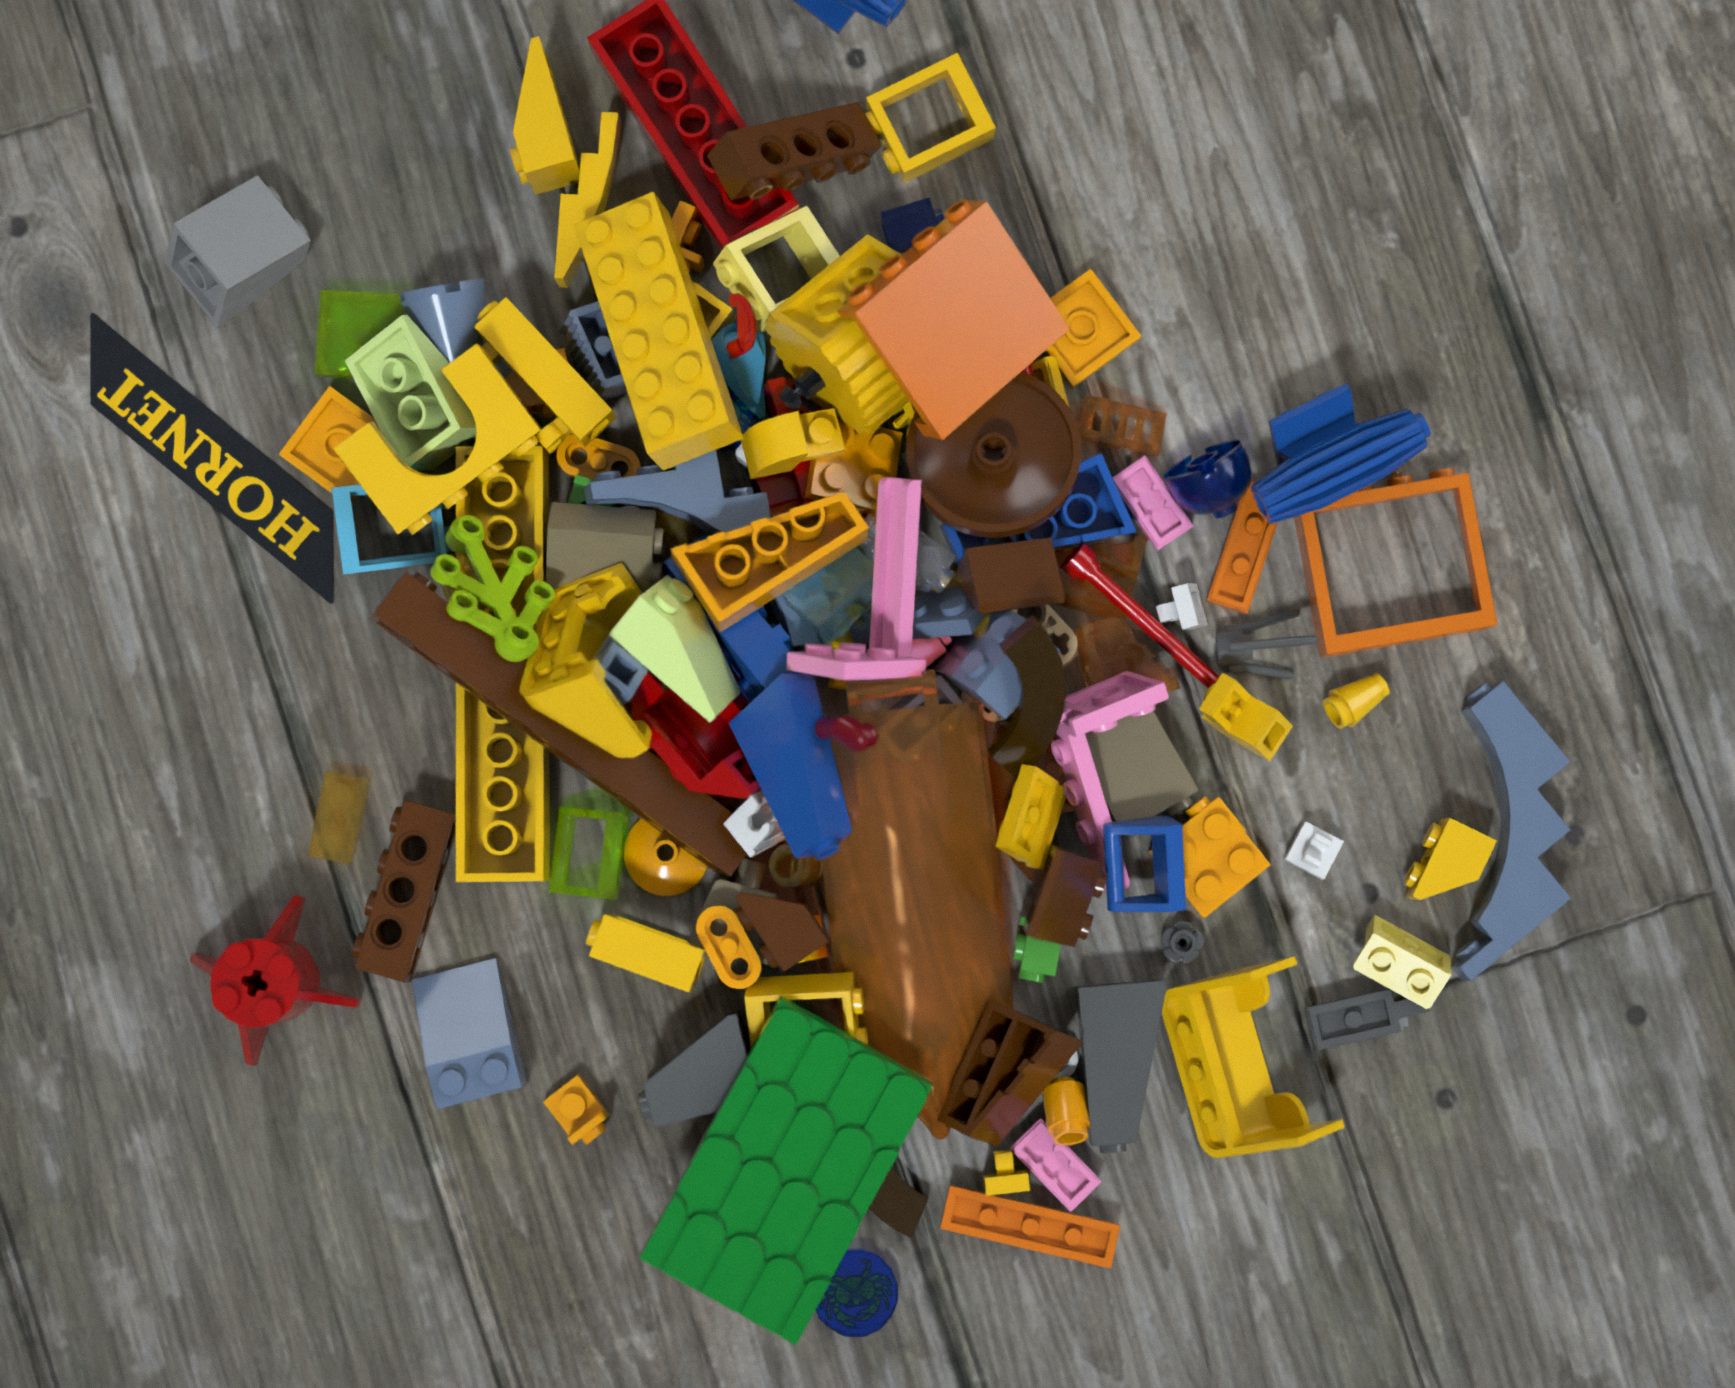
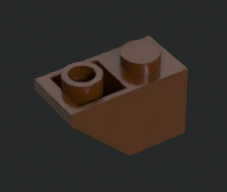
(785, 927)

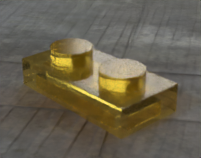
(338, 817)

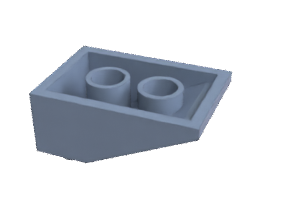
(980, 666)
(467, 1034)

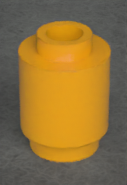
(1066, 1110)

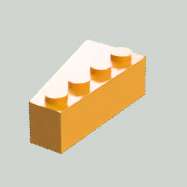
(759, 562)

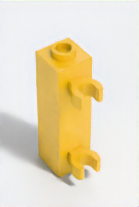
(546, 373)

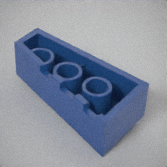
(1088, 515)
(750, 645)

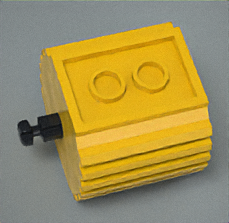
(829, 351)

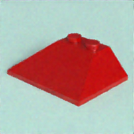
(695, 750)

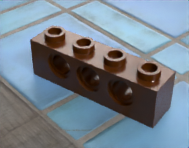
(794, 151)
(400, 959)

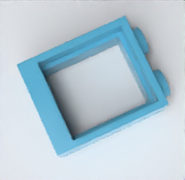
(348, 539)

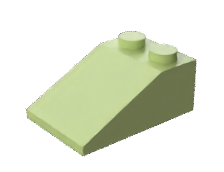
(411, 395)
(676, 643)

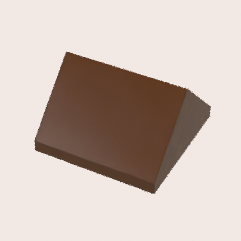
(1011, 575)

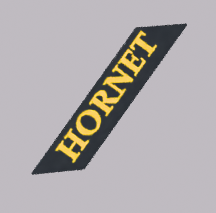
(211, 458)

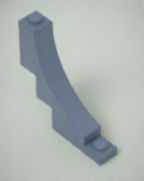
(1520, 886)

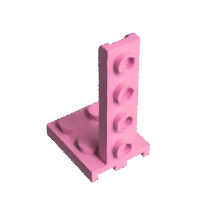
(891, 598)
(1097, 711)

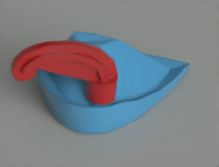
(743, 356)

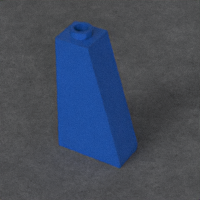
(795, 765)

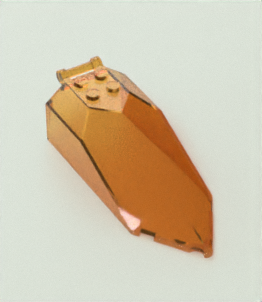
(919, 883)

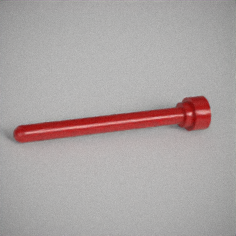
(1083, 565)

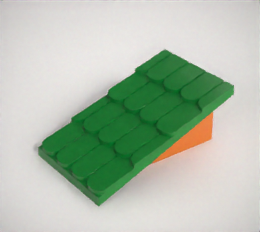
(786, 1170)

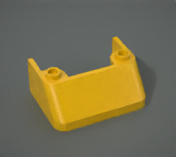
(1226, 1069)

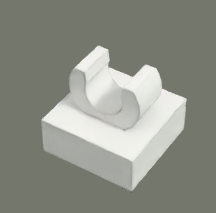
(1185, 607)
(1313, 850)

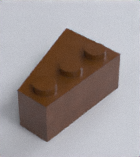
(1004, 1073)

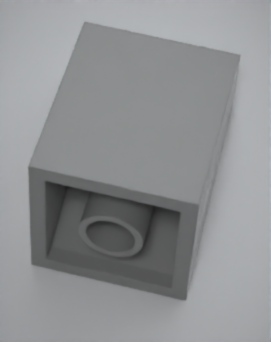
(236, 249)

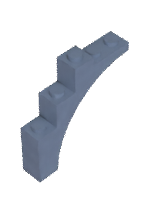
(696, 495)

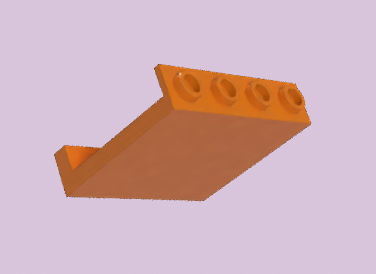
(955, 316)

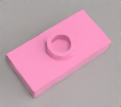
(1151, 503)
(1055, 1165)

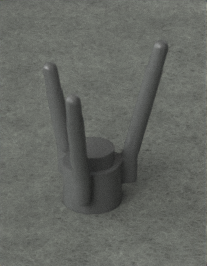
(1235, 647)

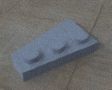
(934, 616)

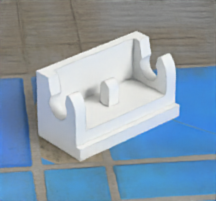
(755, 825)

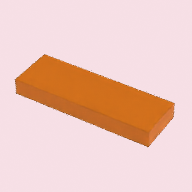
(1241, 557)

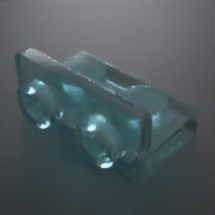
(834, 595)

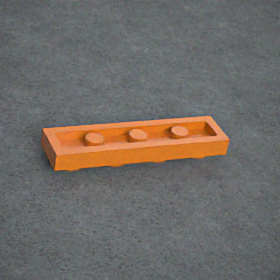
(1030, 1226)

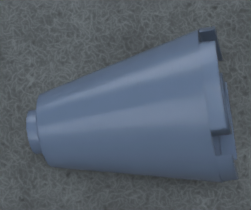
(448, 314)

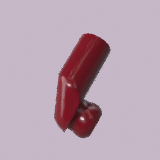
(847, 731)

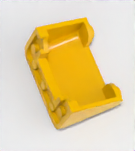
(563, 676)

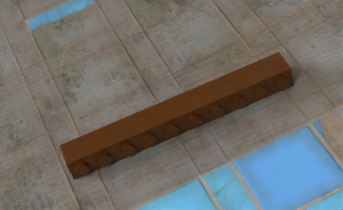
(640, 783)

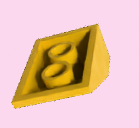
(540, 129)

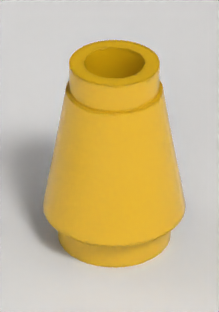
(1355, 700)

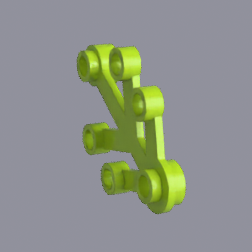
(513, 636)

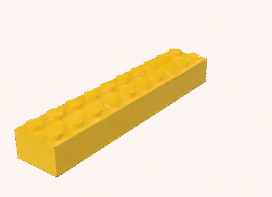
(498, 766)

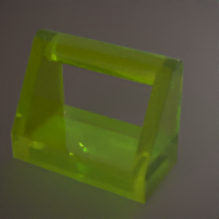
(611, 853)

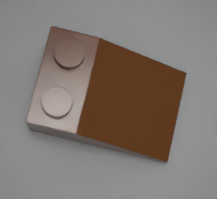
(1064, 896)

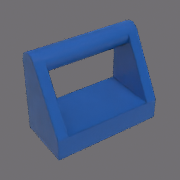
(1167, 865)

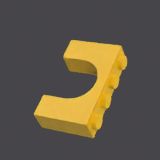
(409, 495)

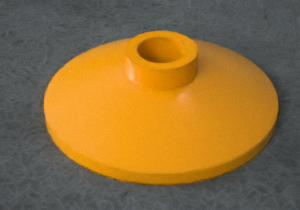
(652, 873)

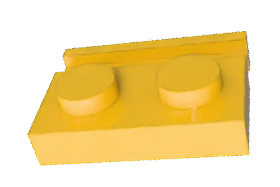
(1031, 817)

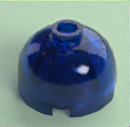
(1211, 480)

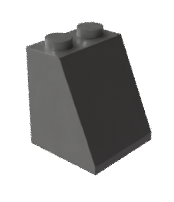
(698, 1076)

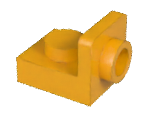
(687, 231)
(578, 1110)

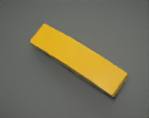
(593, 193)

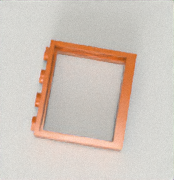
(1398, 488)

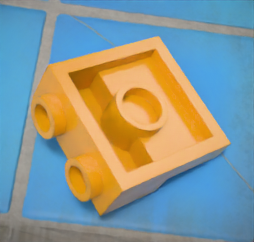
(1216, 855)

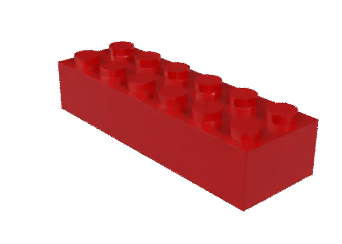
(681, 114)

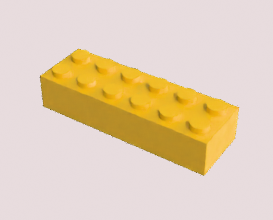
(658, 332)

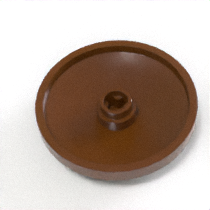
(1003, 464)

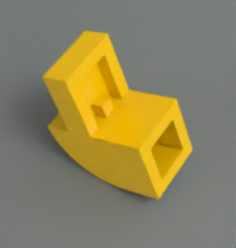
(789, 439)
(1244, 718)

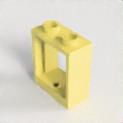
(805, 239)

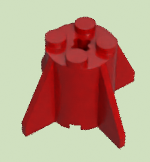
(291, 975)

